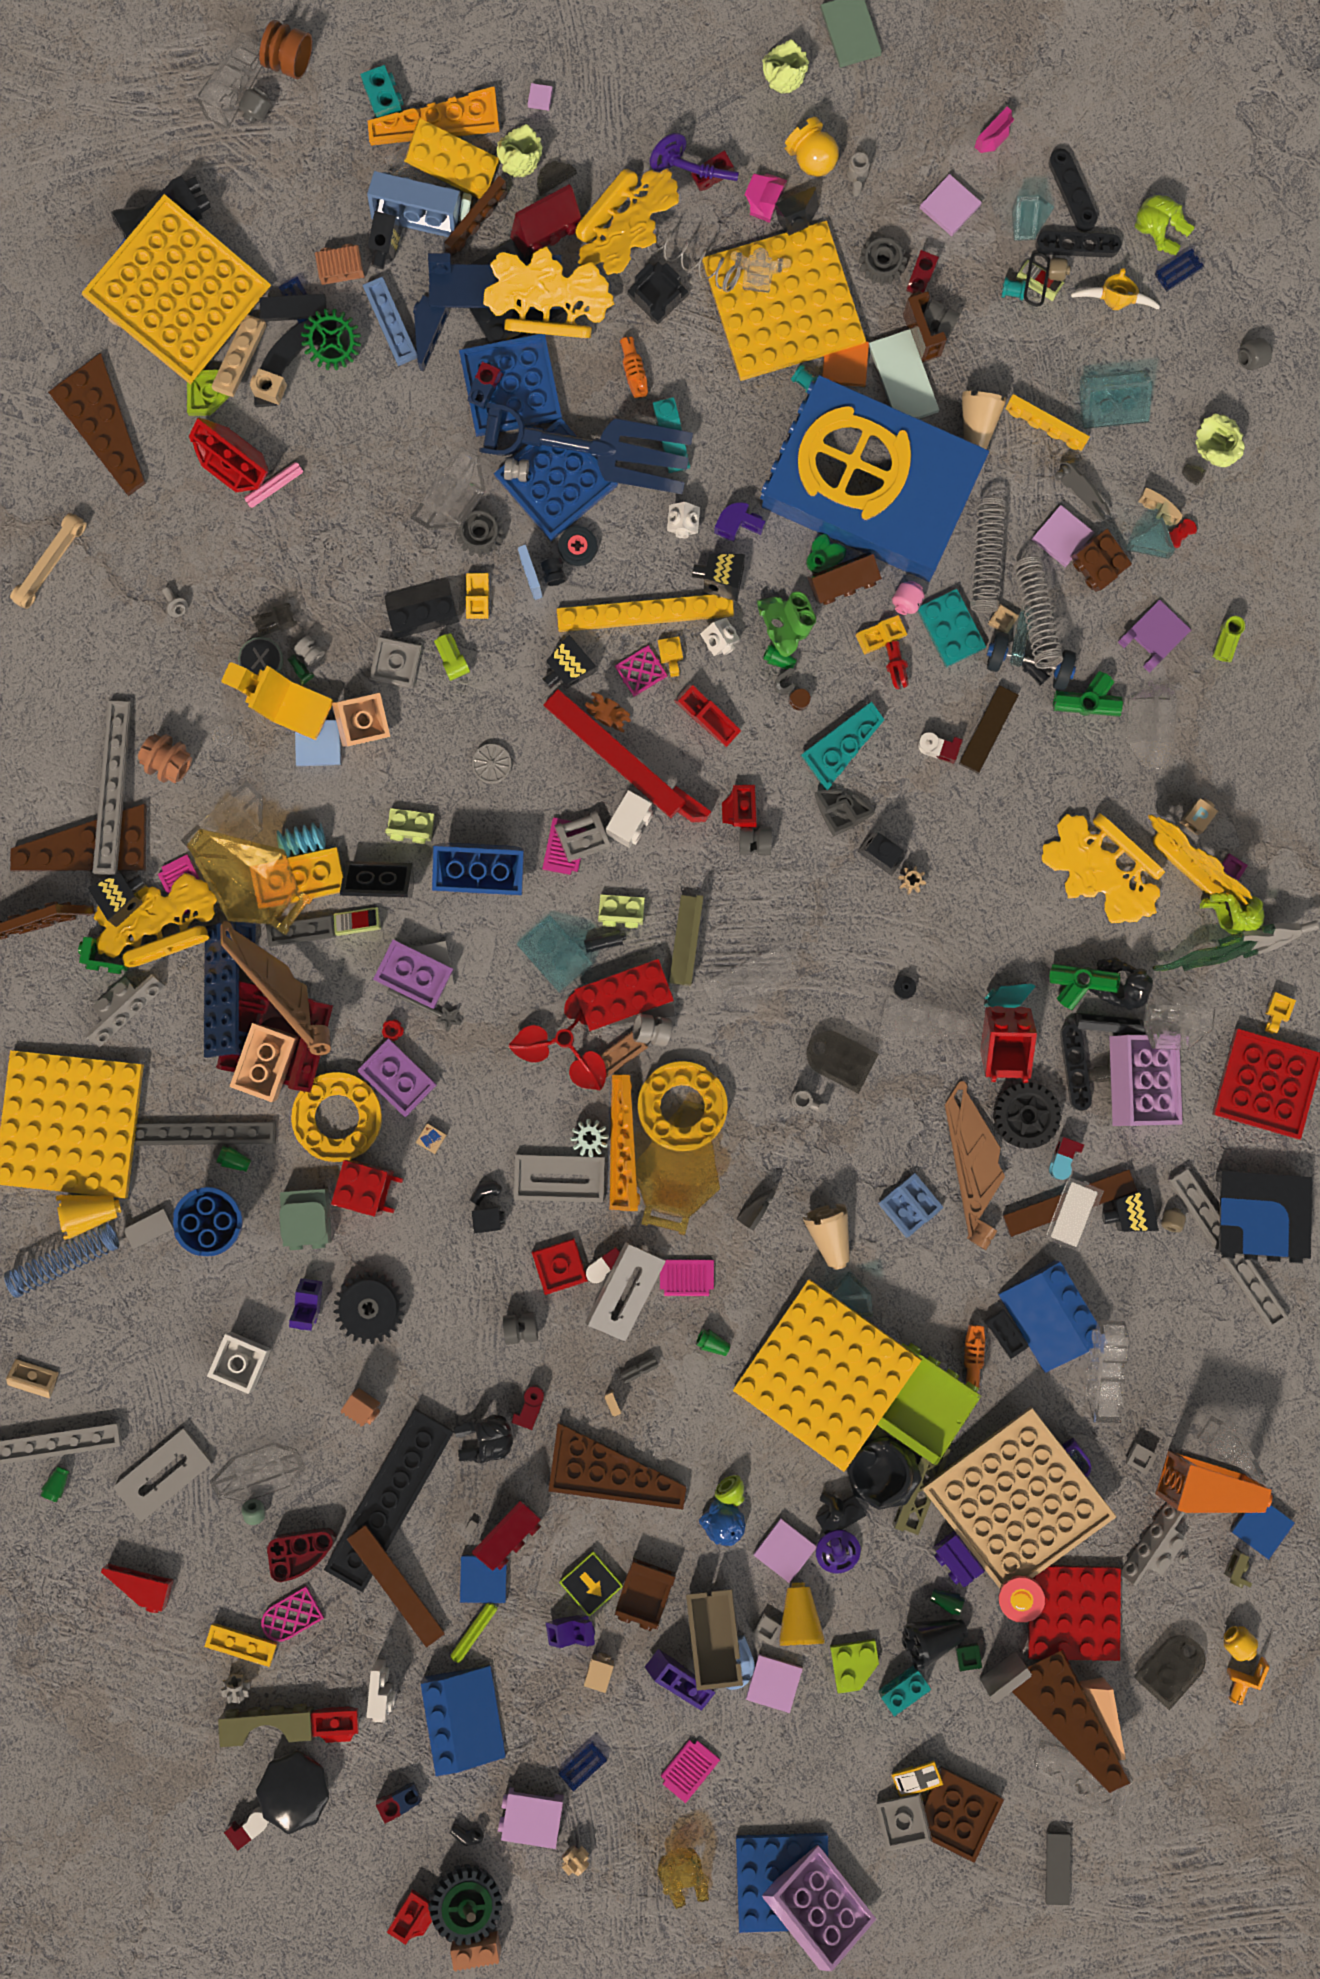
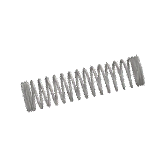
(988, 605)
(1044, 654)

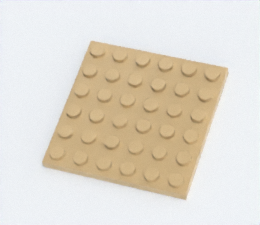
(1019, 1500)

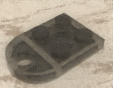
(842, 1060)
(1170, 1672)

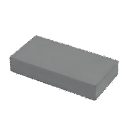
(149, 1228)

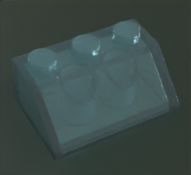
(1115, 399)

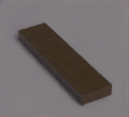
(988, 729)

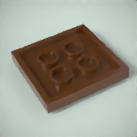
(961, 1814)

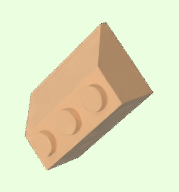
(264, 1062)
(1103, 1702)

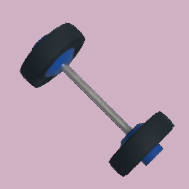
(998, 651)

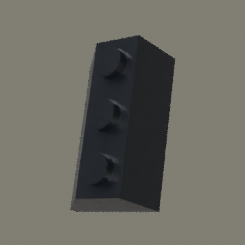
(421, 609)
(377, 879)

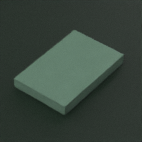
(850, 31)

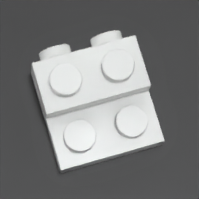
(381, 1697)

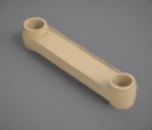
(72, 527)

